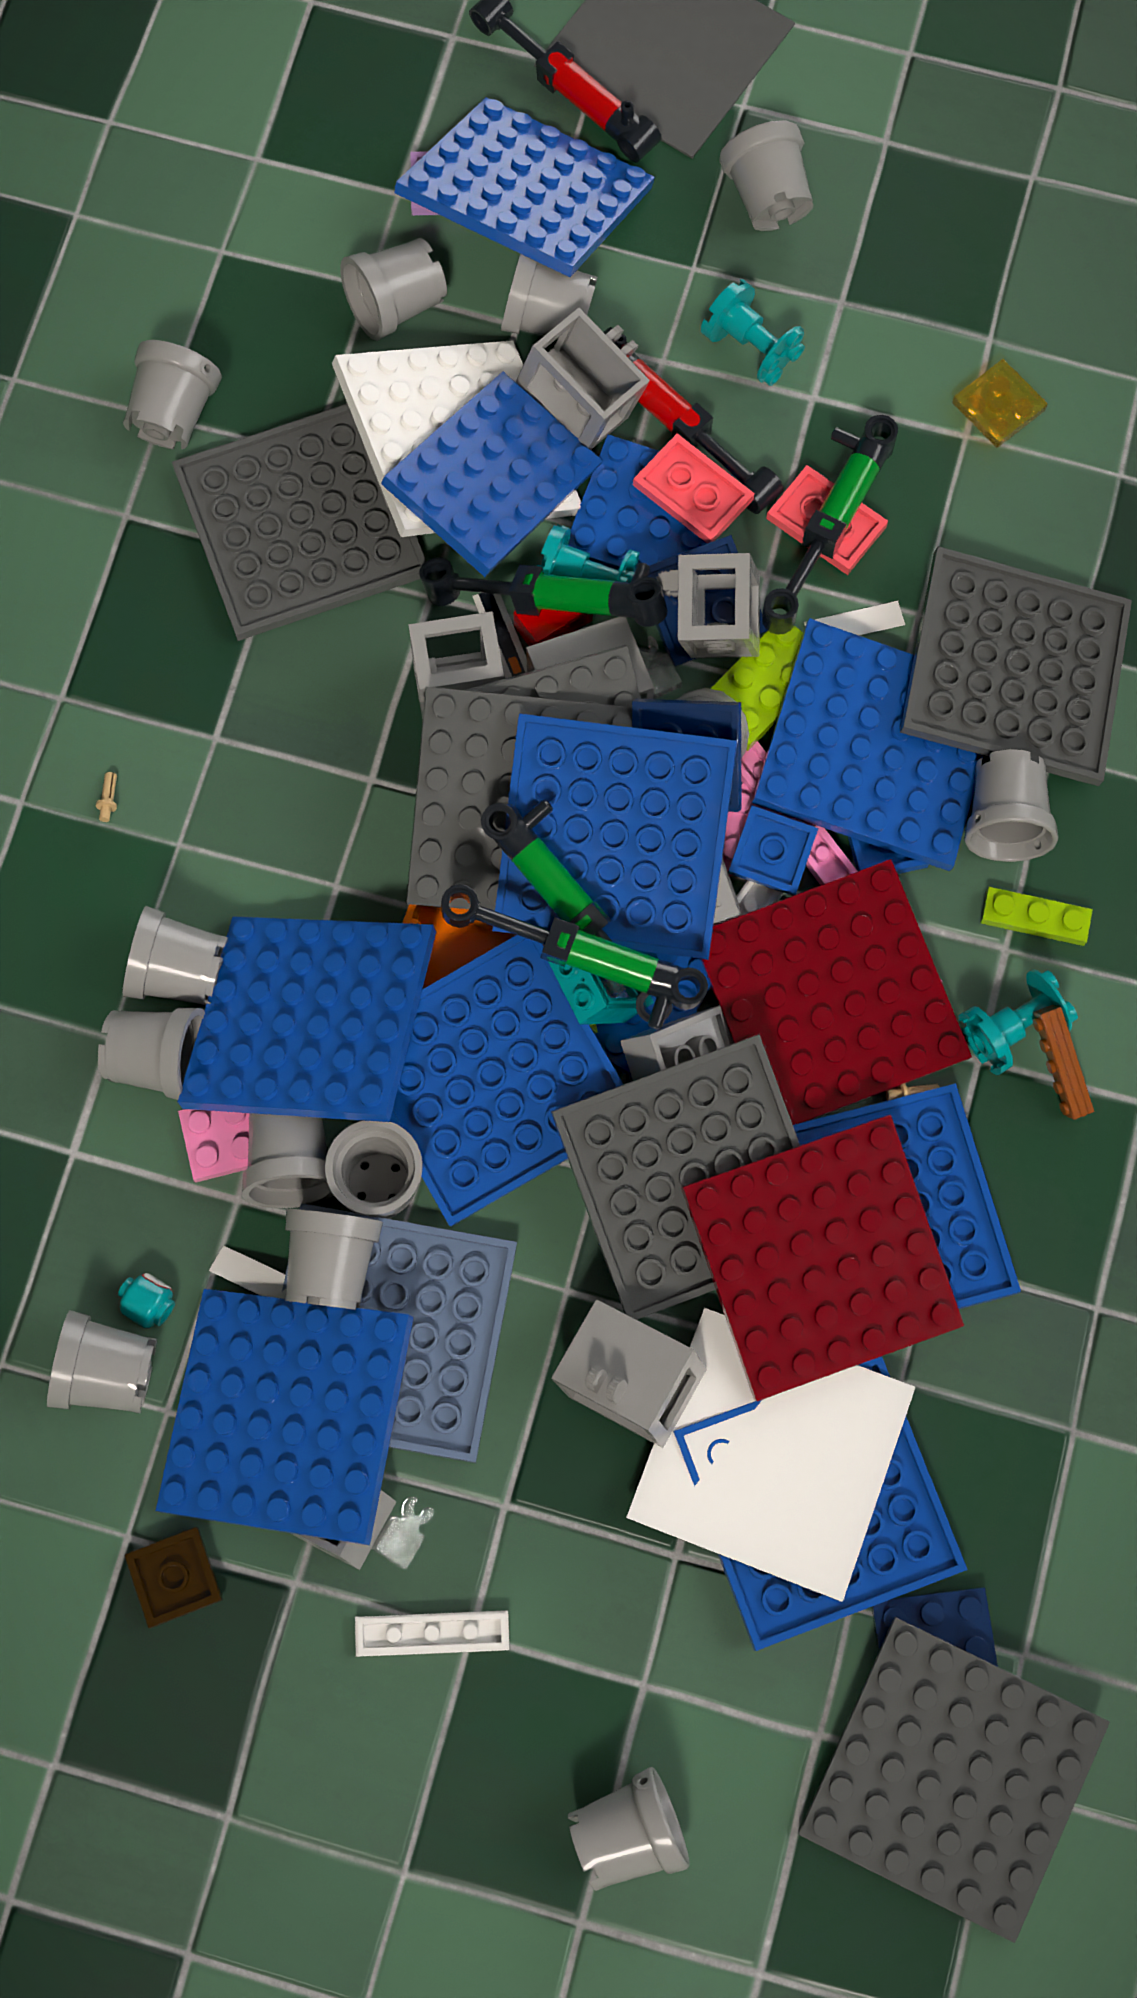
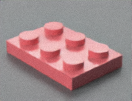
(693, 489)
(806, 496)

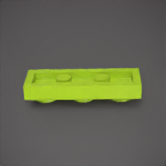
(1036, 916)

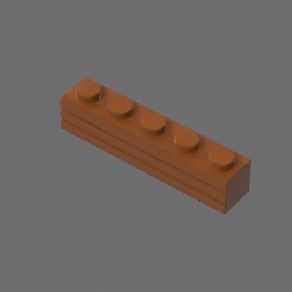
(1062, 1062)

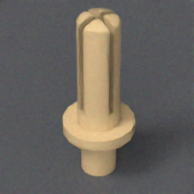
(106, 803)
(903, 1090)

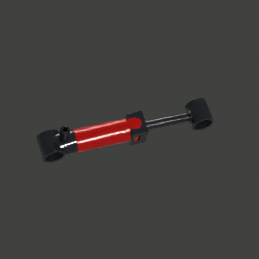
(559, 72)
(695, 426)

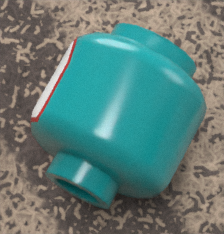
(146, 1300)

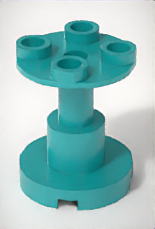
(736, 317)
(572, 562)
(993, 1035)

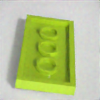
(762, 681)

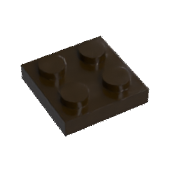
(173, 1577)

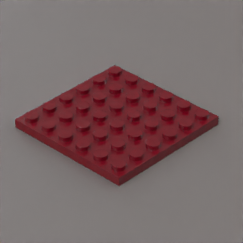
(836, 992)
(822, 1257)

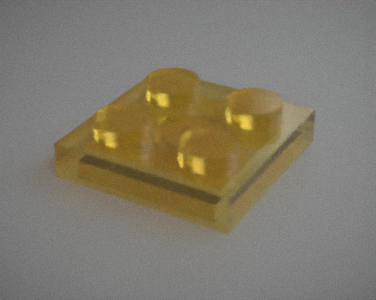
(1000, 403)

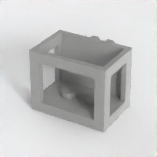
(584, 378)
(715, 639)
(590, 641)
(456, 671)
(629, 1373)

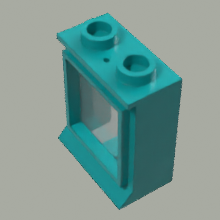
(596, 998)

